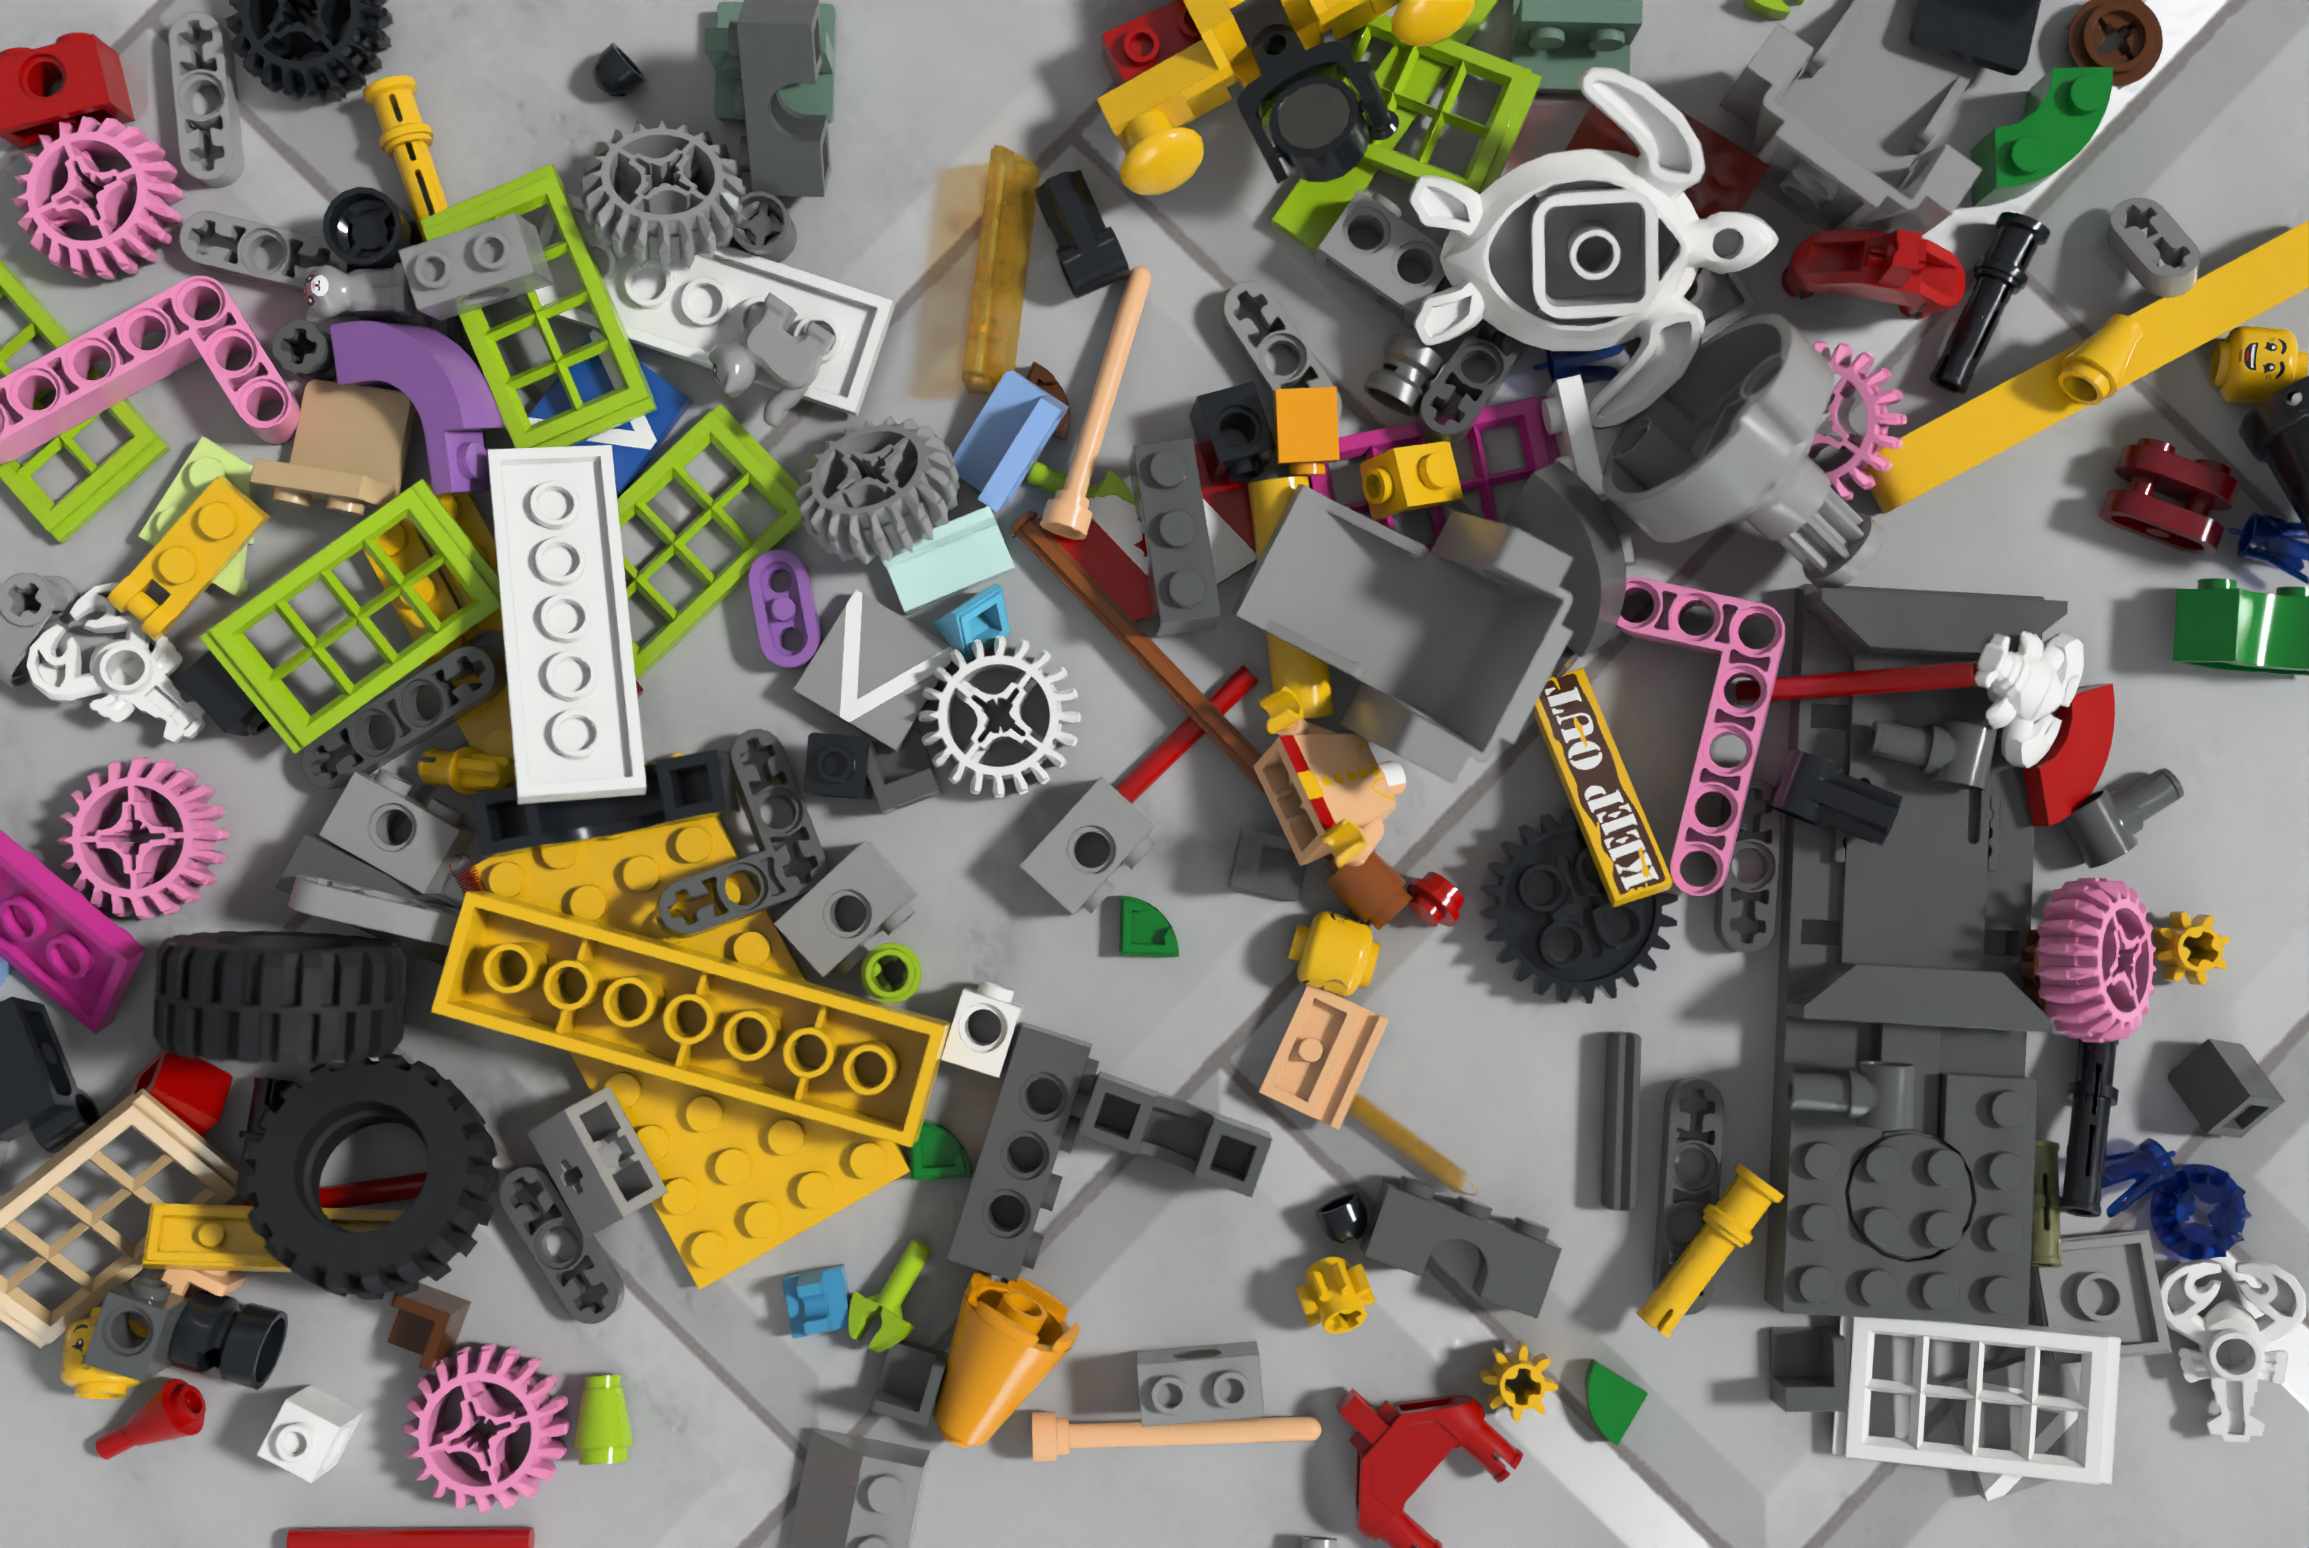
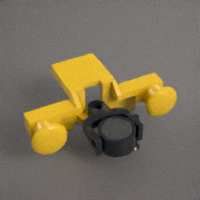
(1287, 69)

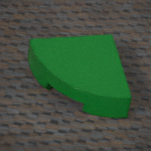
(1145, 930)
(938, 1155)
(1611, 1400)

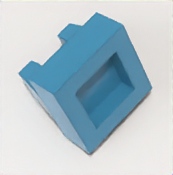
(817, 1300)

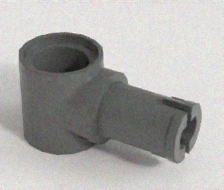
(1953, 753)
(2107, 821)
(1873, 1094)

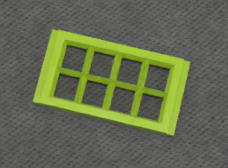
(1496, 137)
(583, 419)
(755, 468)
(107, 479)
(265, 685)

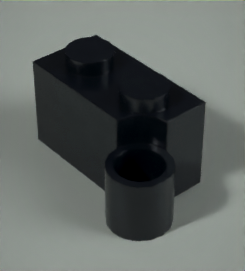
(37, 1081)

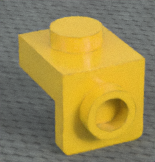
(1410, 479)

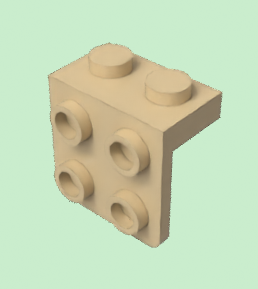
(344, 449)

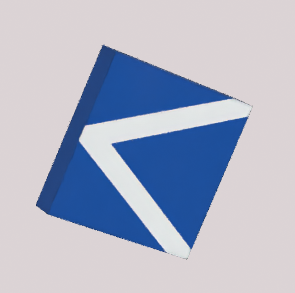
(632, 442)

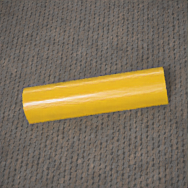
(1287, 664)

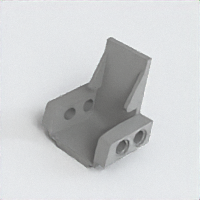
(1855, 122)
(1439, 638)

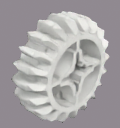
(959, 687)

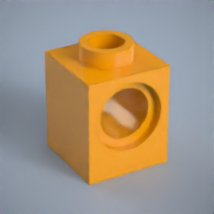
(1305, 429)

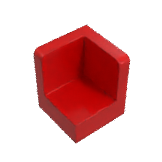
(187, 1088)

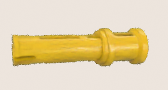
(407, 139)
(1726, 1226)

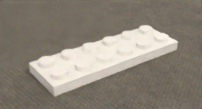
(718, 299)
(565, 624)

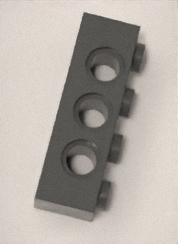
(980, 1237)

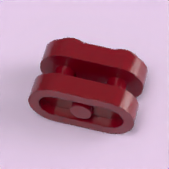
(2198, 483)

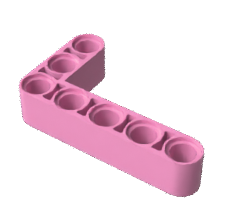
(136, 369)
(1721, 718)

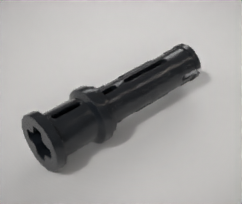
(1997, 279)

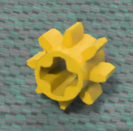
(2203, 940)
(1335, 1295)
(1529, 1393)

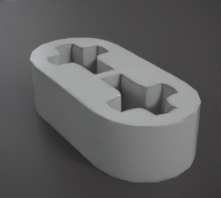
(2163, 240)

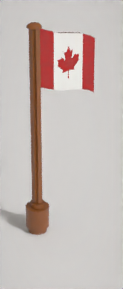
(1110, 580)

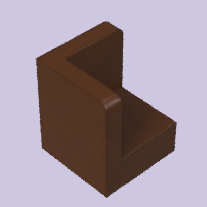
(428, 1323)

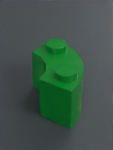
(2055, 126)
(2242, 628)

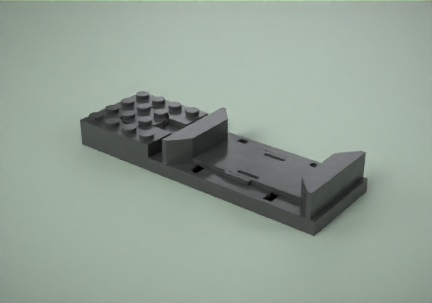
(1940, 1211)

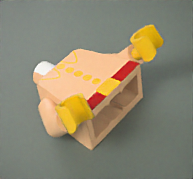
(1325, 785)

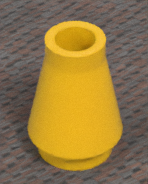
(2099, 363)

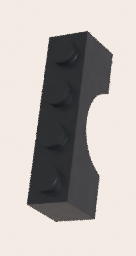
(676, 793)

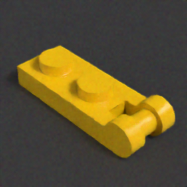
(190, 556)

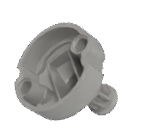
(1737, 447)

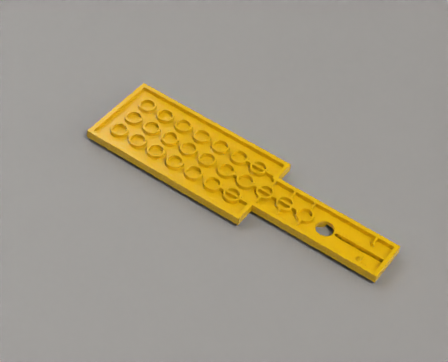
(731, 1167)

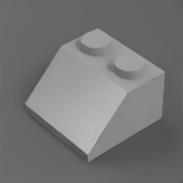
(857, 1493)

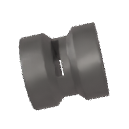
(761, 217)
(1403, 374)

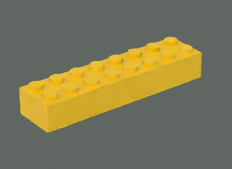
(691, 1017)

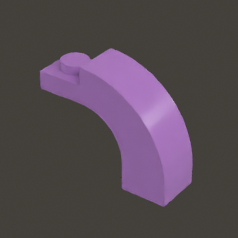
(438, 381)

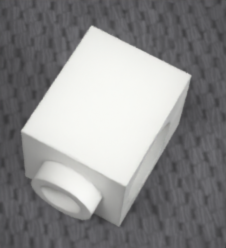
(964, 1048)
(310, 1433)

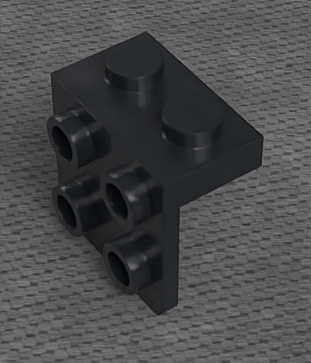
(1977, 31)

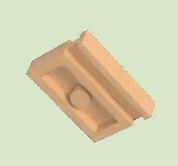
(1324, 1056)

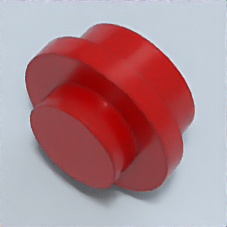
(1435, 900)

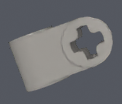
(27, 616)

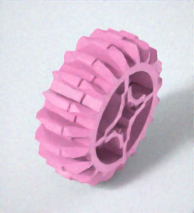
(67, 188)
(1866, 450)
(142, 814)
(2095, 960)
(492, 1453)

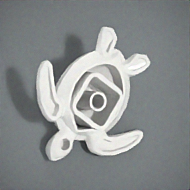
(1591, 248)

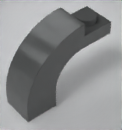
(1573, 519)

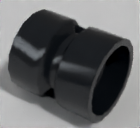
(368, 229)
(223, 1337)

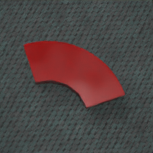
(2076, 757)

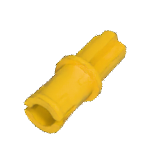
(466, 770)

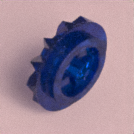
(2174, 1204)

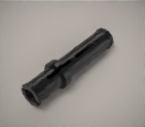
(2088, 1132)

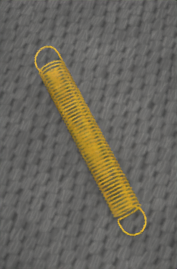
(1378, 1118)

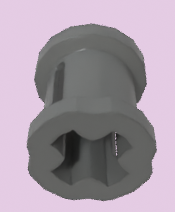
(303, 336)

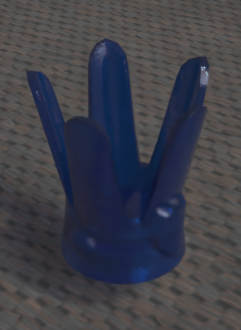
(1572, 363)
(2272, 541)
(2146, 1164)

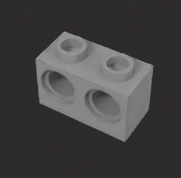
(1375, 271)

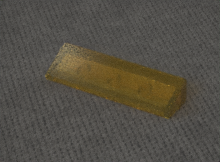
(1000, 270)

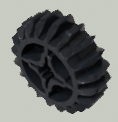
(272, 45)

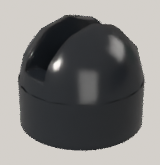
(616, 72)
(1344, 1218)

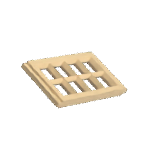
(164, 1131)

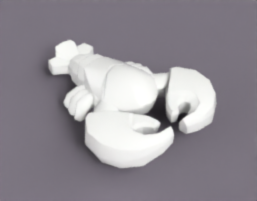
(118, 668)
(2028, 689)
(2231, 1338)

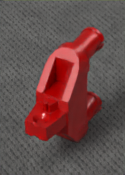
(1877, 267)
(1403, 1447)

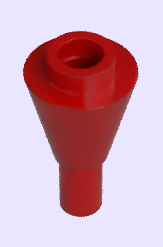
(169, 1414)

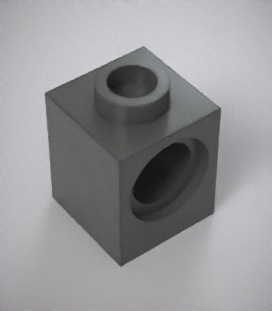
(114, 1343)

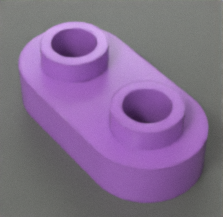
(786, 610)

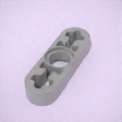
(187, 79)
(248, 237)
(1271, 314)
(374, 909)

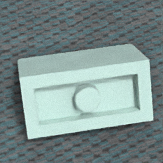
(957, 559)

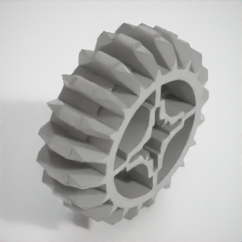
(661, 178)
(878, 490)

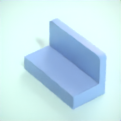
(1007, 438)

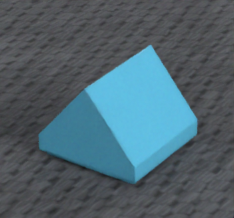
(977, 618)

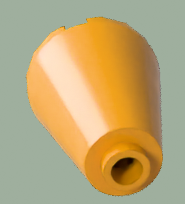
(998, 1355)

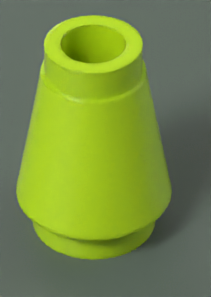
(875, 975)
(603, 1422)

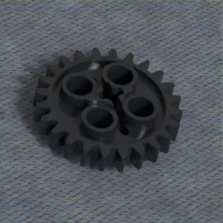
(1527, 925)

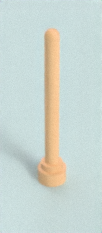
(1068, 511)
(1056, 1436)

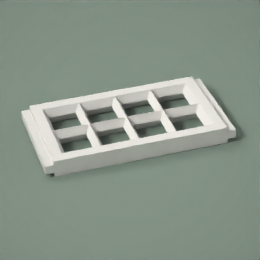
(2095, 1405)

